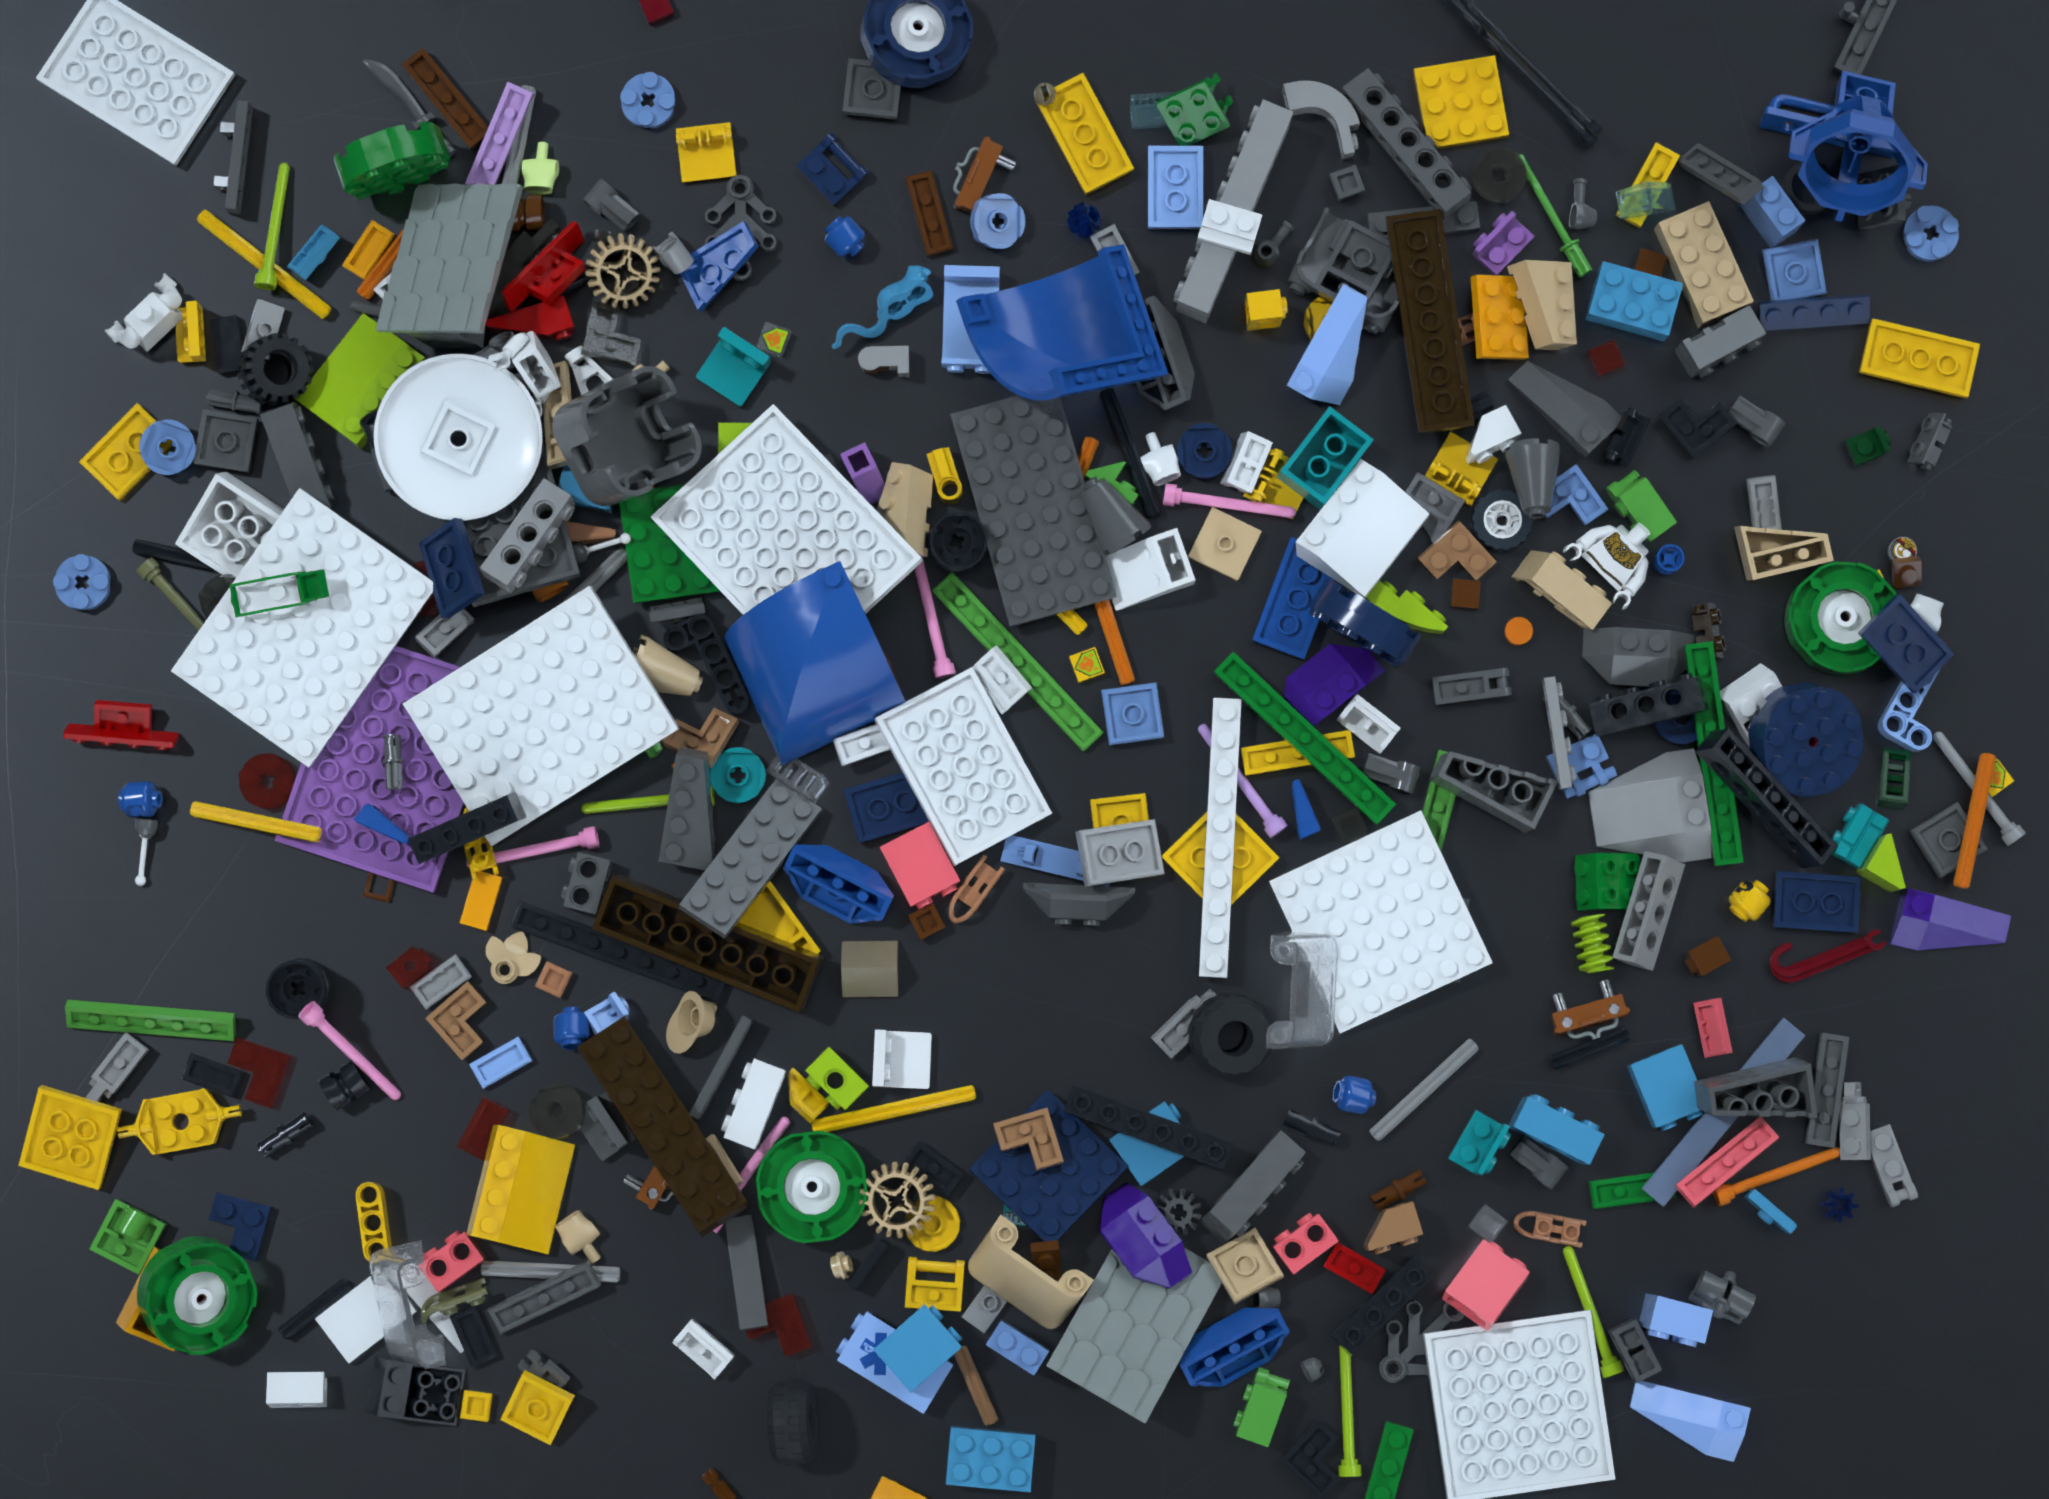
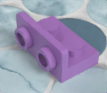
(1502, 244)

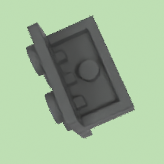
(605, 1127)

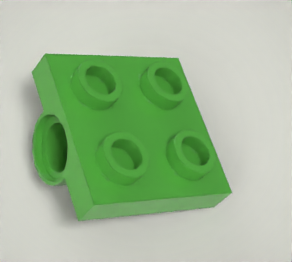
(127, 1236)

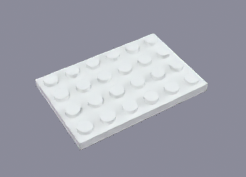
(136, 77)
(963, 766)

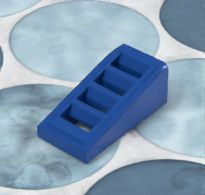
(1304, 814)
(377, 821)

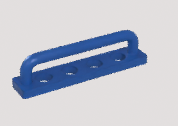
(1775, 118)

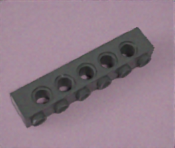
(1390, 137)

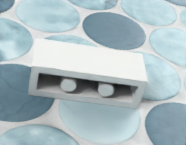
(753, 1103)

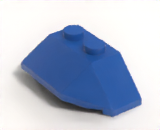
(838, 883)
(1233, 1346)

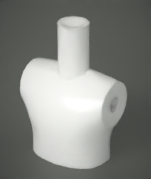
(1160, 462)
(1929, 610)

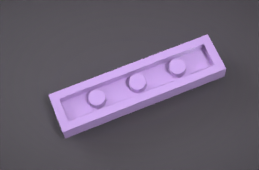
(500, 135)

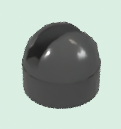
(1312, 1368)

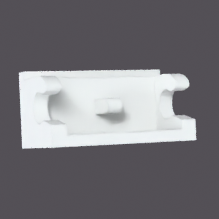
(1246, 462)
(1368, 724)
(703, 1348)
(296, 1389)

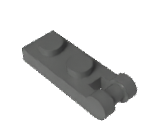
(1470, 686)

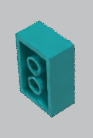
(1324, 458)

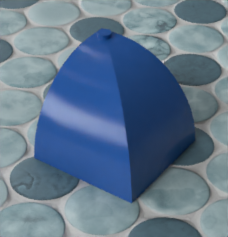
(1067, 330)
(812, 664)

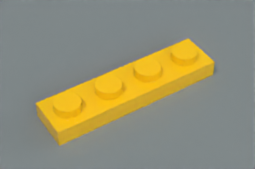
(1283, 756)

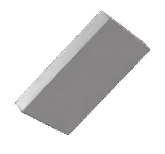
(1119, 852)

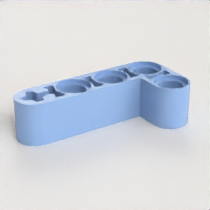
(1904, 718)

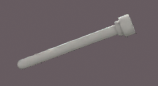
(2010, 831)

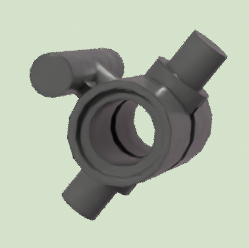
(1722, 1296)

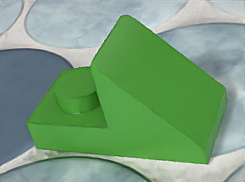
(1111, 474)

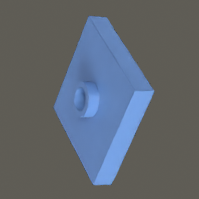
(1794, 270)
(1132, 714)

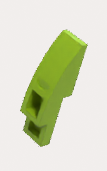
(1407, 608)

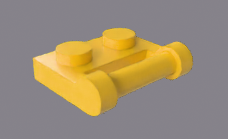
(940, 1294)

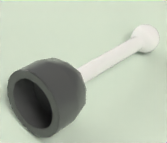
(582, 551)
(145, 829)

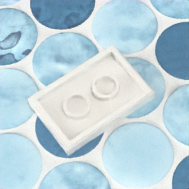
(354, 1321)

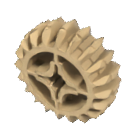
(635, 274)
(908, 1207)

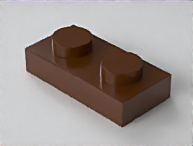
(1047, 1258)

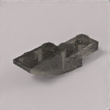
(519, 255)

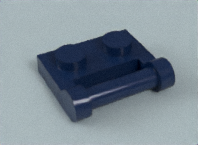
(826, 176)

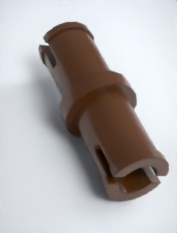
(1398, 1189)

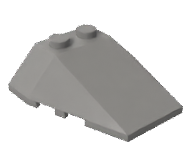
(1655, 809)

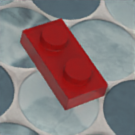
(1354, 1267)

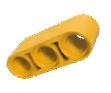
(365, 1210)

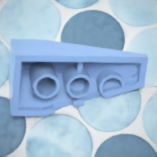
(1700, 1421)

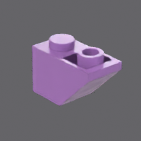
(863, 473)

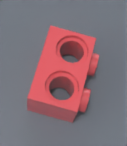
(1308, 1249)
(455, 1266)

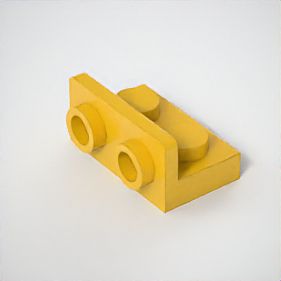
(190, 334)

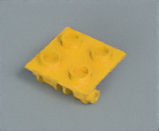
(706, 152)
(1455, 474)
(1269, 488)

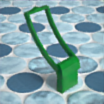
(310, 585)

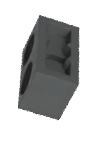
(594, 885)
(1634, 1350)

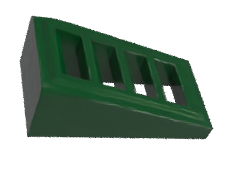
(1891, 801)

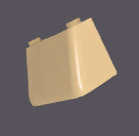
(1022, 1282)

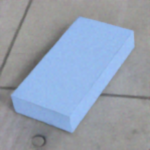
(500, 1062)

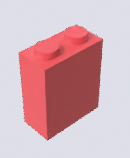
(921, 866)
(1486, 1284)

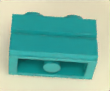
(1858, 835)

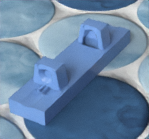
(1049, 857)

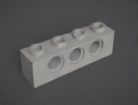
(545, 497)
(1648, 910)

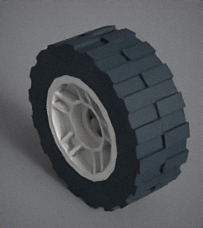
(1485, 521)

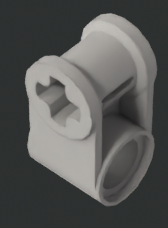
(673, 254)

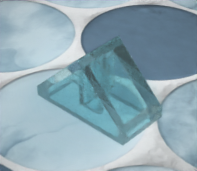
(1645, 199)

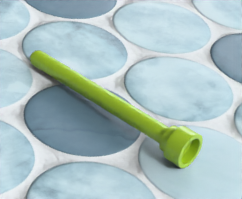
(266, 277)
(631, 803)
(1609, 1363)
(1349, 1465)

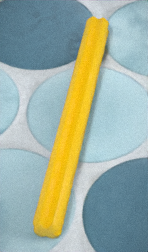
(256, 258)
(894, 1109)

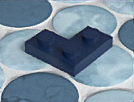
(248, 1219)

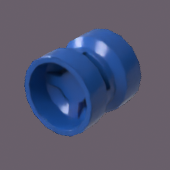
(1672, 556)

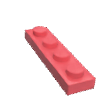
(1727, 1162)

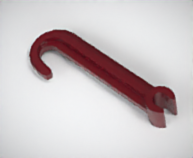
(1824, 960)

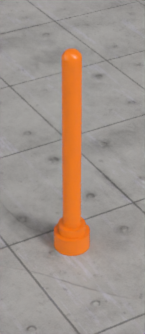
(1727, 1192)

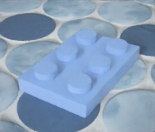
(1175, 187)

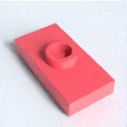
(1712, 1027)

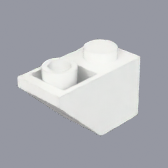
(1492, 433)

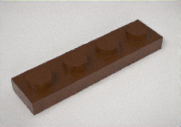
(446, 98)

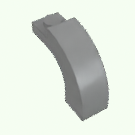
(1328, 102)

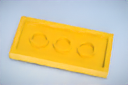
(1085, 135)
(1919, 358)

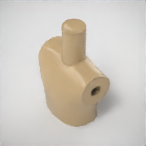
(578, 1234)

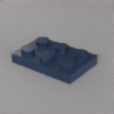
(451, 568)
(1906, 643)
(884, 807)
(1816, 902)

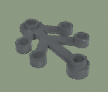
(740, 215)
(1415, 1343)

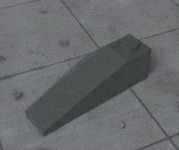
(1572, 411)

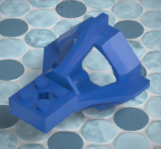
(1863, 121)

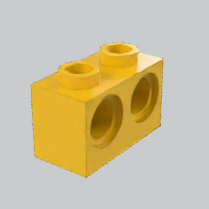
(1265, 309)

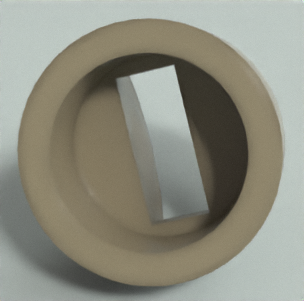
(1039, 97)

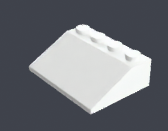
(228, 524)
(1361, 529)

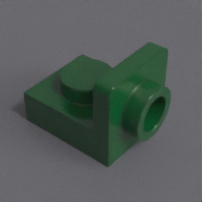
(1868, 445)

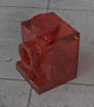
(408, 978)

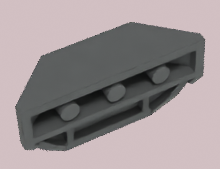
(1178, 383)
(1635, 654)
(1078, 902)

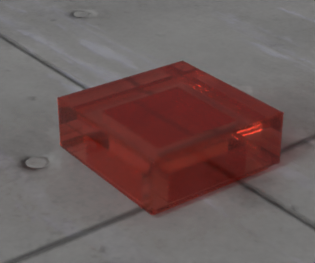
(1606, 358)

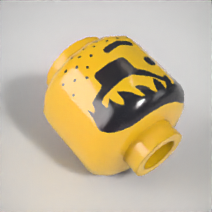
(1749, 900)

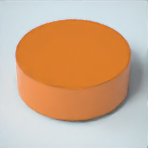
(1518, 631)

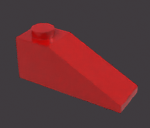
(545, 320)

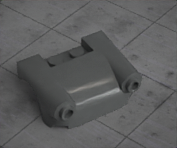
(1352, 256)

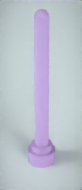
(1273, 823)

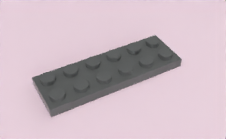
(750, 858)

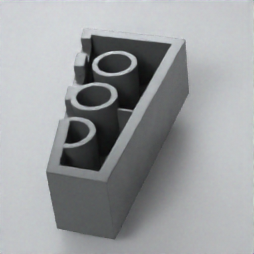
(295, 452)
(1497, 789)

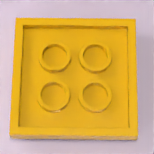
(1461, 102)
(1250, 857)
(70, 1137)

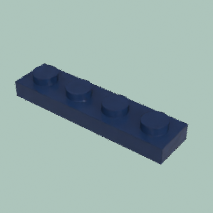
(1814, 312)

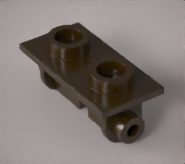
(1708, 620)

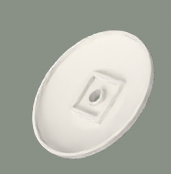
(449, 397)

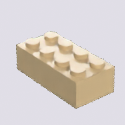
(1703, 264)

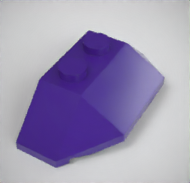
(1330, 680)
(1143, 1238)

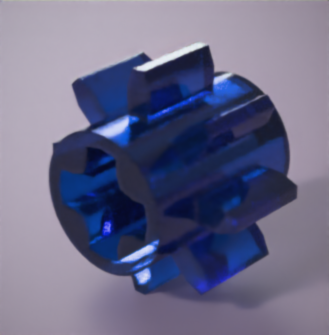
(1084, 220)
(1847, 1205)

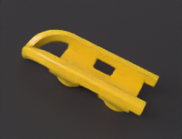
(480, 860)

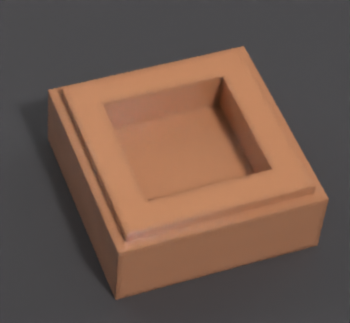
(553, 979)

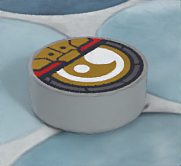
(1902, 548)

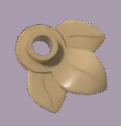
(511, 953)

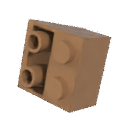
(1394, 1225)

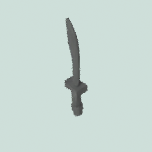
(391, 81)

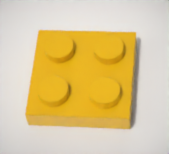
(537, 1407)

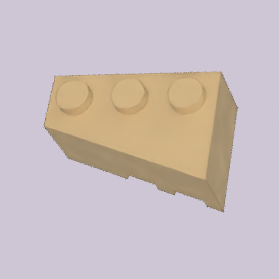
(1563, 587)

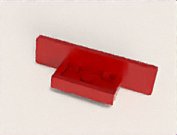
(549, 272)
(122, 724)

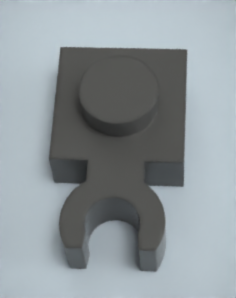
(547, 1371)

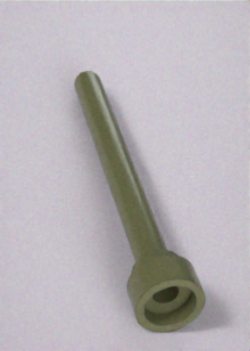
(150, 571)

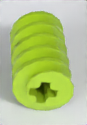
(1592, 944)

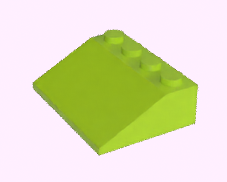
(357, 378)

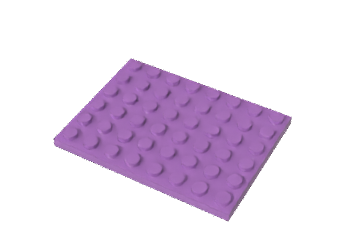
(352, 774)

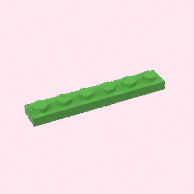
(150, 1020)

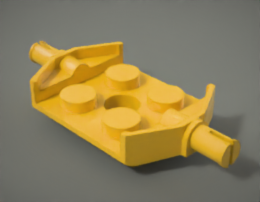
(157, 1116)

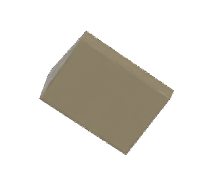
(869, 968)

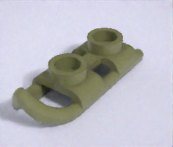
(449, 1302)

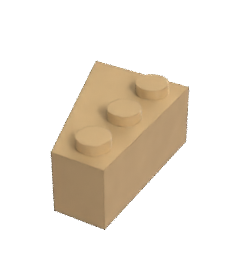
(1548, 302)
(906, 502)
(1777, 551)

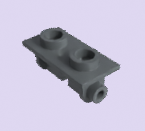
(1933, 429)

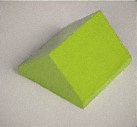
(1883, 865)

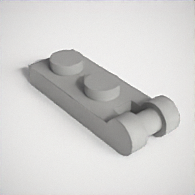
(1890, 1166)

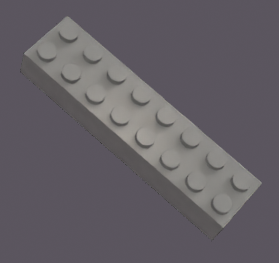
(1245, 184)

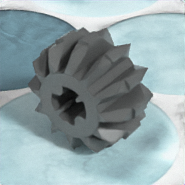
(1185, 1206)

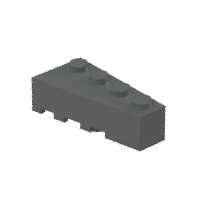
(688, 824)
(1763, 1090)
(1253, 1187)

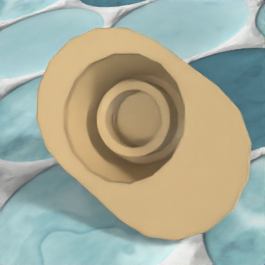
(690, 1020)

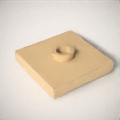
(1224, 544)
(1245, 1266)

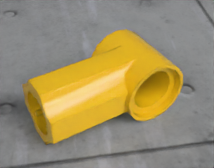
(945, 474)

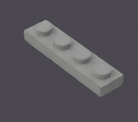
(1560, 745)

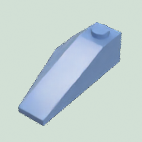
(1331, 356)

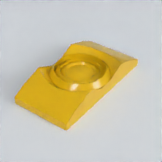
(773, 916)

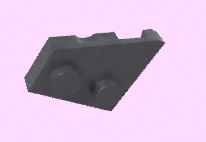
(1438, 502)

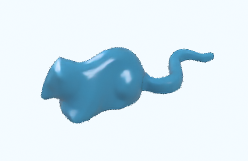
(894, 303)

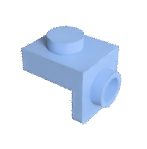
(607, 1012)

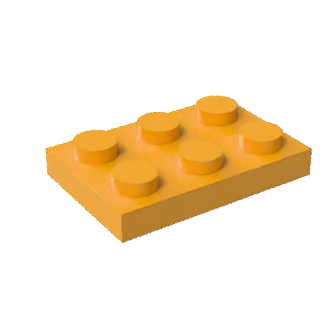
(1498, 318)

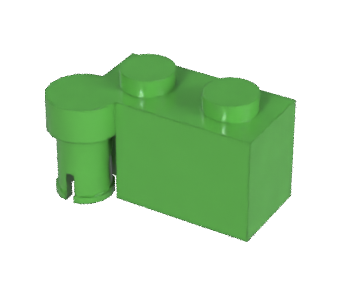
(1641, 504)
(1262, 1407)

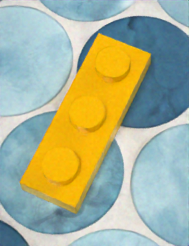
(1655, 169)

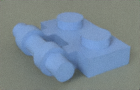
(1586, 754)

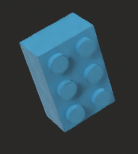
(1633, 301)
(1556, 1129)
(990, 1459)

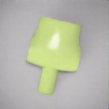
(540, 172)

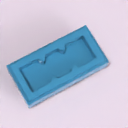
(313, 252)
(1769, 1212)

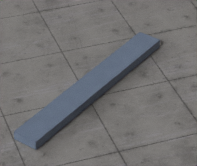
(1711, 1128)

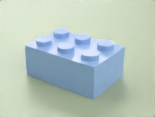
(1671, 1317)

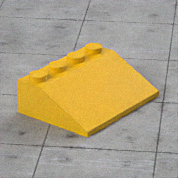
(520, 1189)

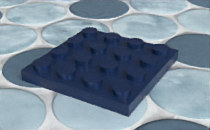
(1055, 1196)

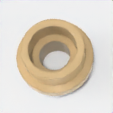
(841, 1265)

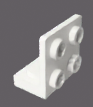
(902, 1059)

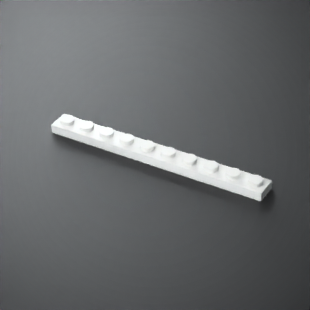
(1220, 838)

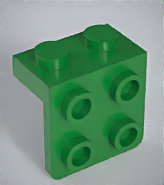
(1605, 880)

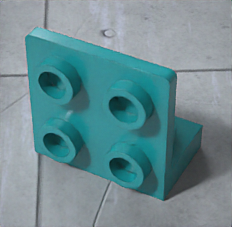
(733, 367)
(1479, 1143)

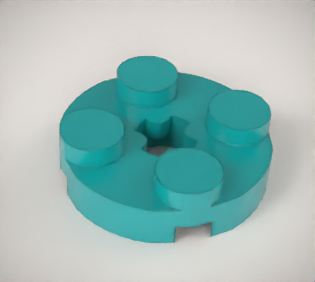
(749, 787)

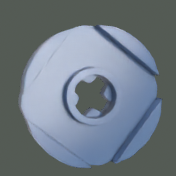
(649, 85)
(1008, 210)
(1915, 239)
(181, 439)
(66, 581)

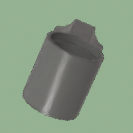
(605, 201)
(1761, 424)
(1398, 775)
(1543, 1165)

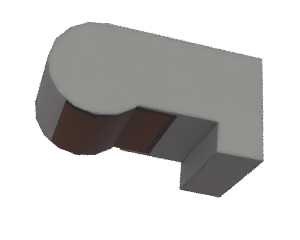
(879, 358)

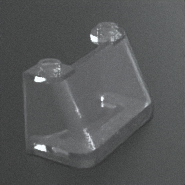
(1312, 989)
(391, 1274)

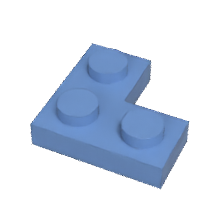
(1577, 491)

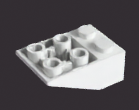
(1149, 569)
(1747, 697)

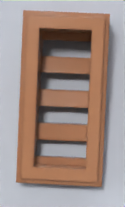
(590, 534)

